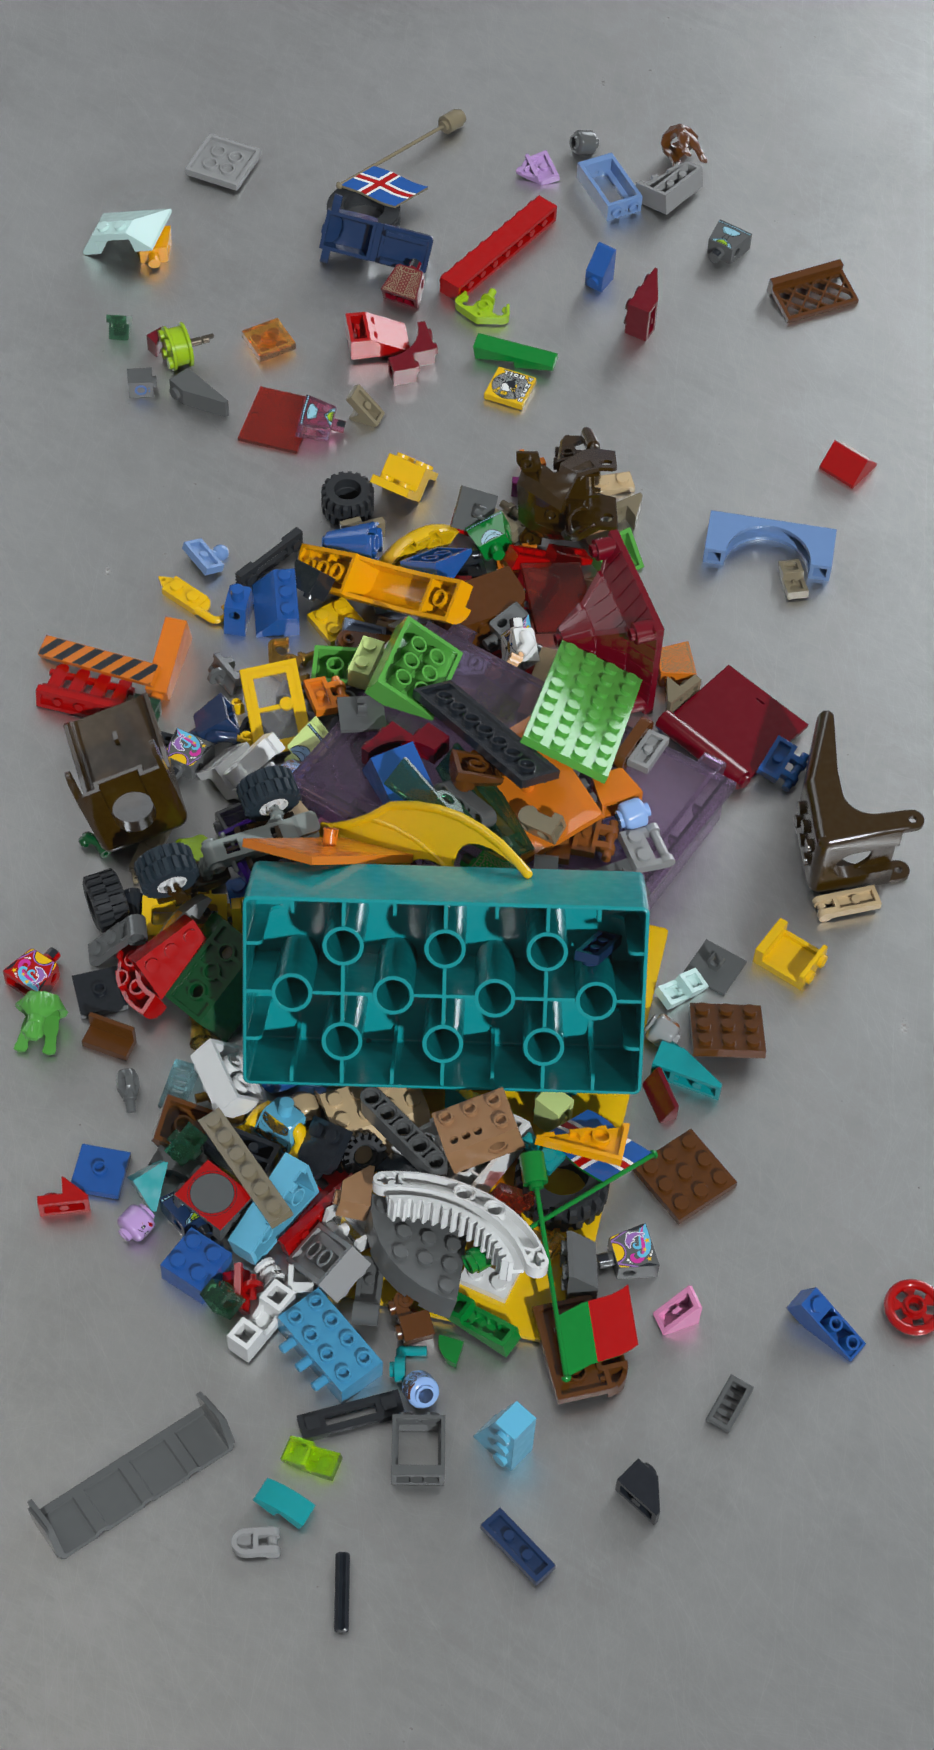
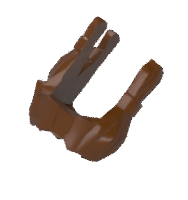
(686, 141)

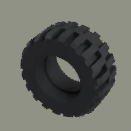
(573, 1216)

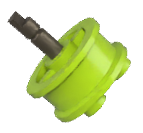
(178, 346)

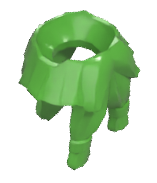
(41, 1018)

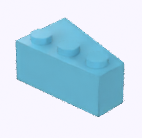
(509, 1435)

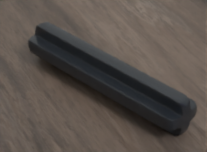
(342, 1586)

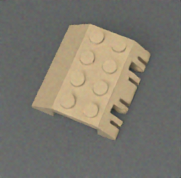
(343, 1108)

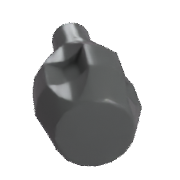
(128, 1087)

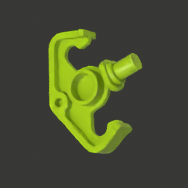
(482, 310)

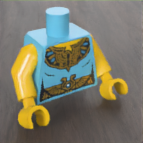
(278, 1123)

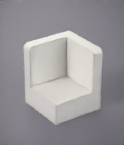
(299, 1283)

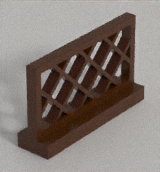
(806, 279)

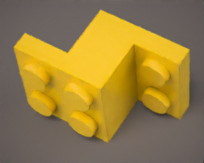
(405, 476)

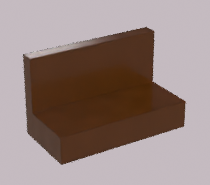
(109, 1037)

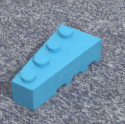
(253, 1234)

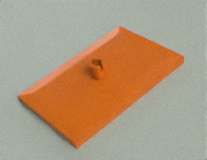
(561, 796)
(327, 850)

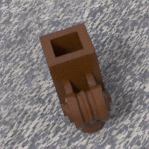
(411, 1326)

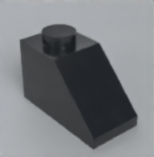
(312, 581)
(641, 1489)

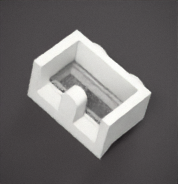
(347, 1228)

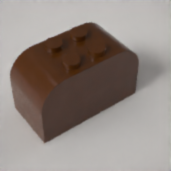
(488, 598)

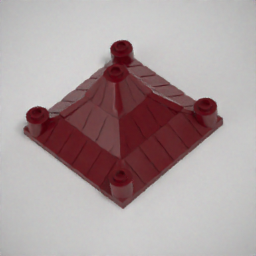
(618, 619)

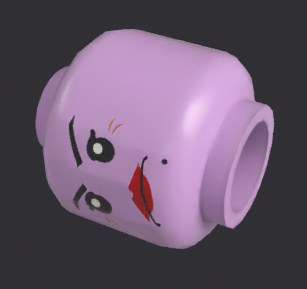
(136, 1222)

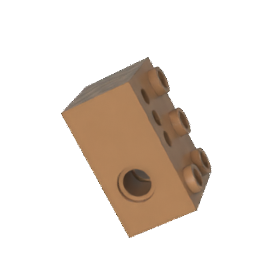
(478, 1130)

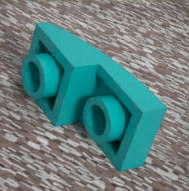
(286, 1502)

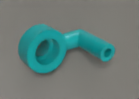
(398, 1368)

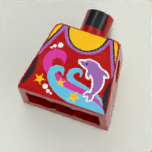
(33, 971)

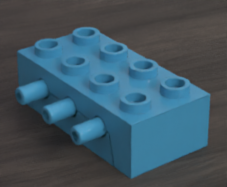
(328, 1346)

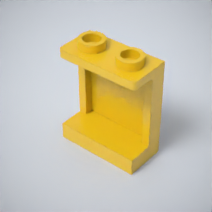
(789, 956)

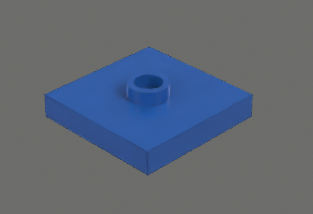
(101, 1171)

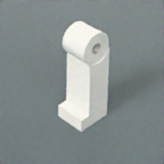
(254, 758)

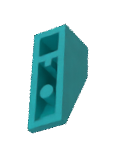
(685, 1071)

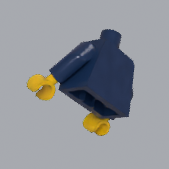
(219, 723)

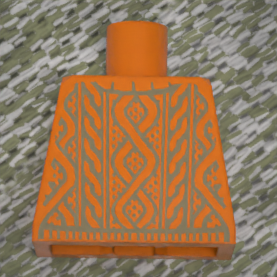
(676, 663)

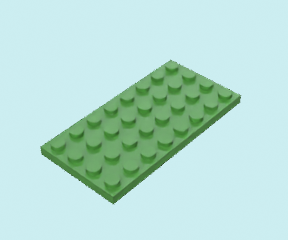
(582, 711)

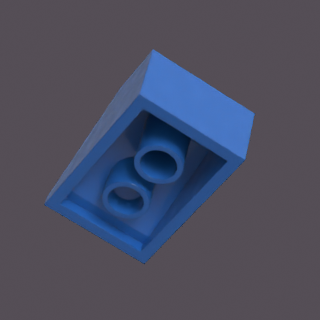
(438, 561)

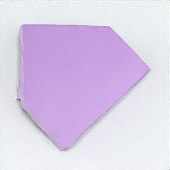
(538, 169)

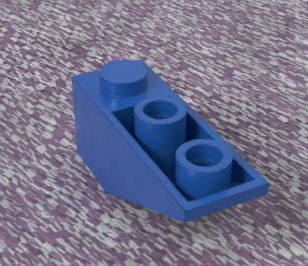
(825, 1322)

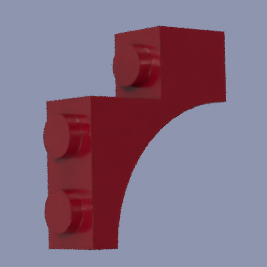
(405, 366)
(428, 740)

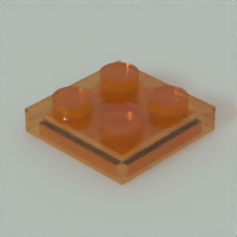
(268, 340)

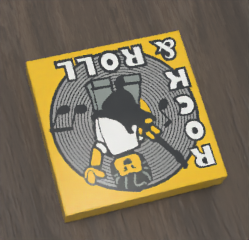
(510, 388)

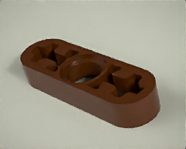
(631, 742)

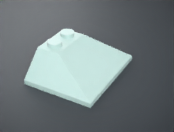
(139, 227)

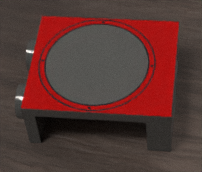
(213, 1198)

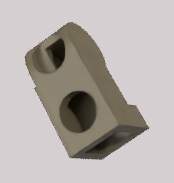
(542, 825)

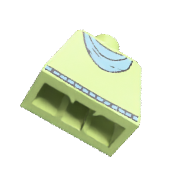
(306, 740)

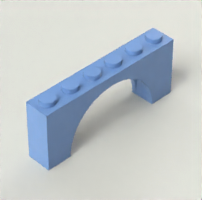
(810, 542)

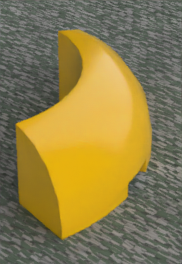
(423, 537)

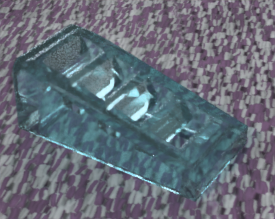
(181, 1071)

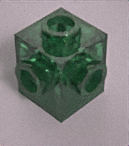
(185, 1144)

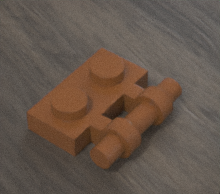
(587, 843)

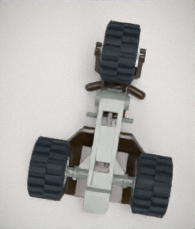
(266, 796)

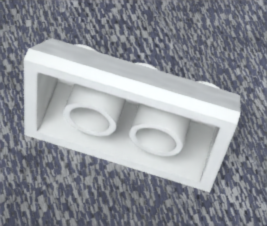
(222, 1078)

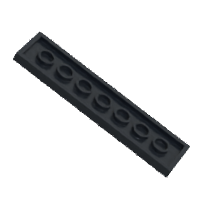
(486, 734)

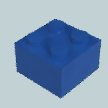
(195, 1263)

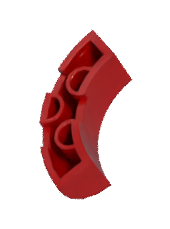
(134, 988)

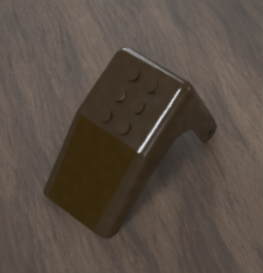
(124, 775)
(834, 829)

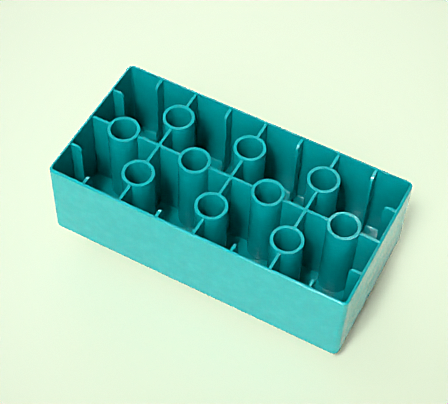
(447, 973)

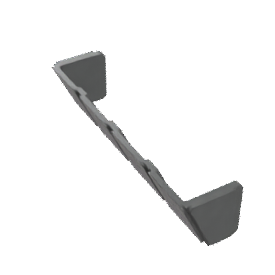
(134, 1480)

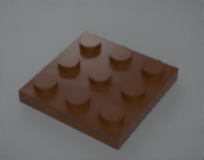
(727, 1030)
(685, 1176)

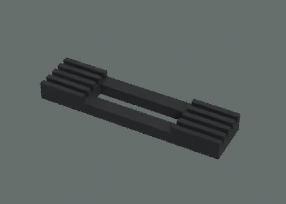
(253, 571)
(314, 1426)

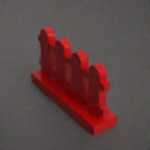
(74, 699)
(312, 1214)

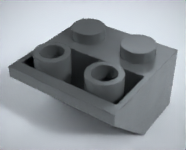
(578, 1266)

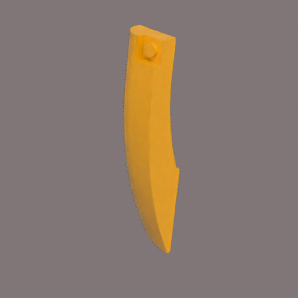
(391, 585)

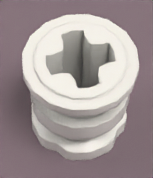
(269, 1271)

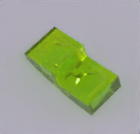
(311, 1459)

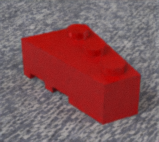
(167, 954)

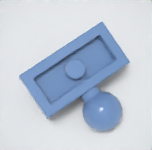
(206, 559)

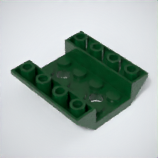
(221, 1002)

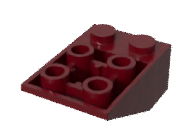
(642, 308)

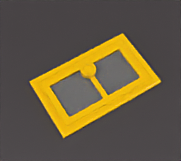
(274, 700)

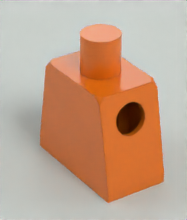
(617, 789)

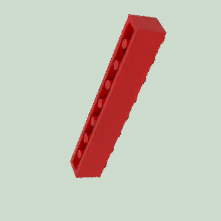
(498, 248)

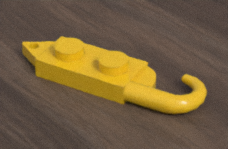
(189, 598)

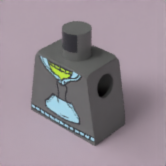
(728, 242)

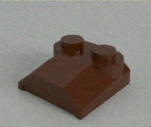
(472, 770)
(176, 1114)

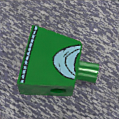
(491, 536)

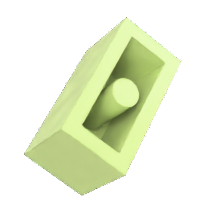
(365, 662)
(552, 1110)

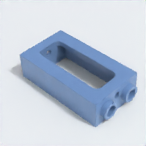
(610, 167)

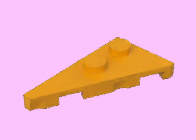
(592, 1143)

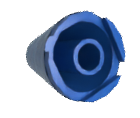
(360, 539)

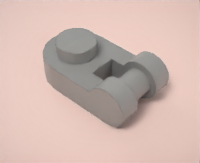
(246, 1542)

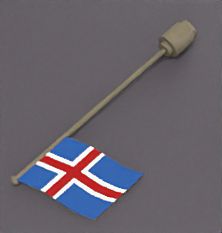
(388, 187)

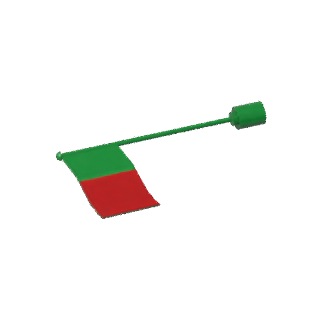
(594, 1328)

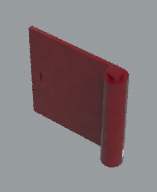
(732, 723)

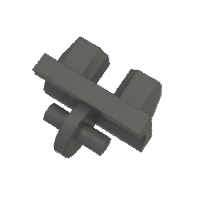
(223, 672)

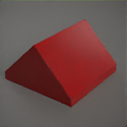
(846, 464)

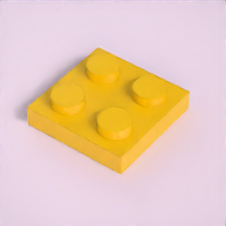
(329, 619)

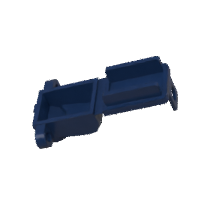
(369, 240)

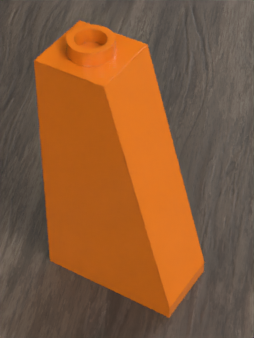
(170, 656)

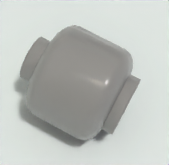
(662, 1029)

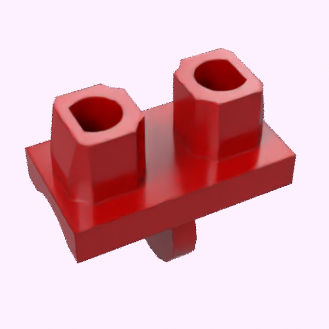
(244, 1284)

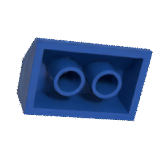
(276, 604)

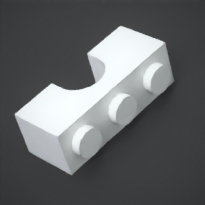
(251, 1334)

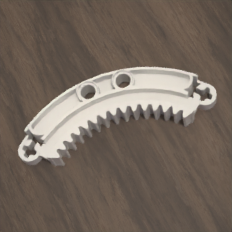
(471, 1212)

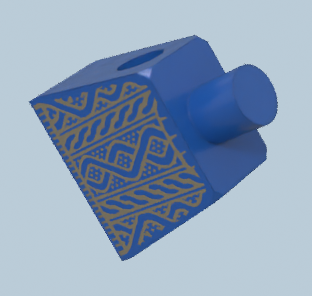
(238, 601)

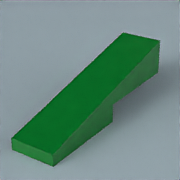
(523, 356)
(484, 1325)

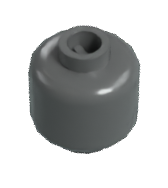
(584, 142)

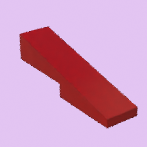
(554, 553)

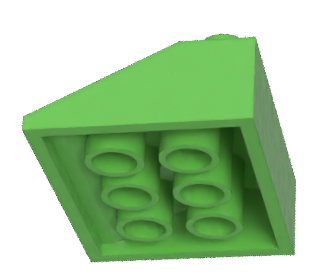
(411, 661)

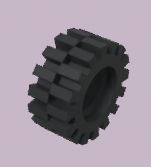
(363, 1139)

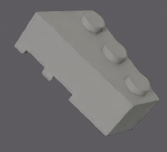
(672, 188)

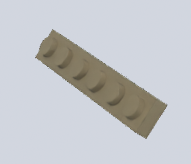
(245, 1168)

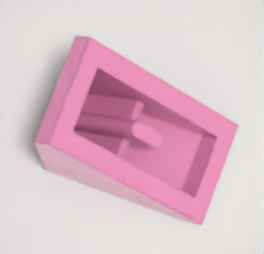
(679, 1312)

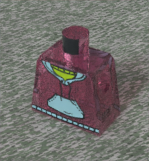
(318, 420)

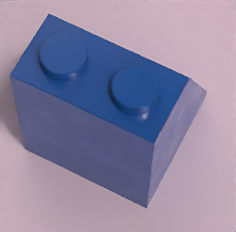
(381, 766)

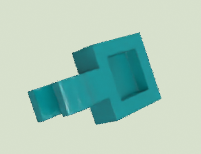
(553, 1157)

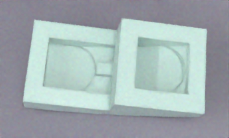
(681, 989)

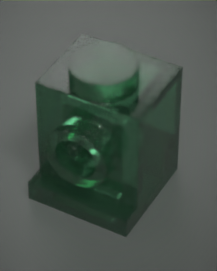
(221, 1298)

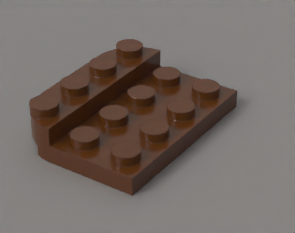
(595, 1380)

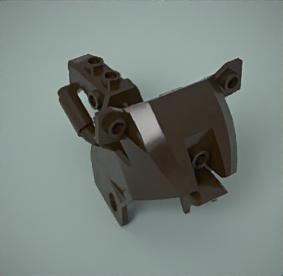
(565, 501)

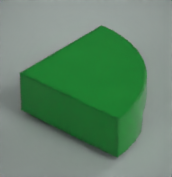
(450, 1349)

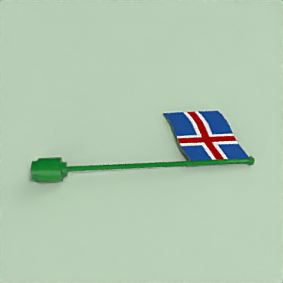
(633, 1156)

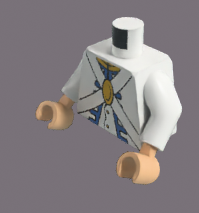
(519, 645)

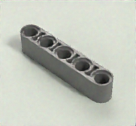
(401, 1124)

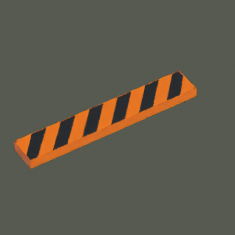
(99, 661)

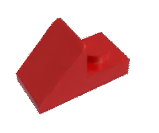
(69, 1201)

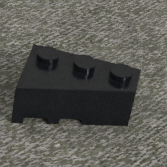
(264, 1151)

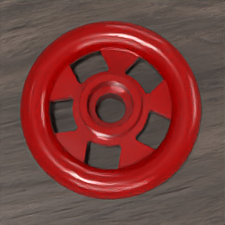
(892, 1304)

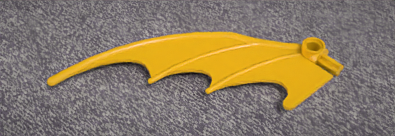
(424, 831)

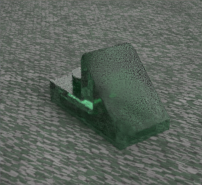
(119, 326)

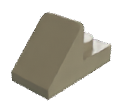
(365, 408)
(628, 509)
(677, 695)

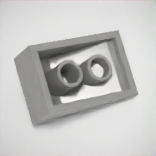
(329, 1262)

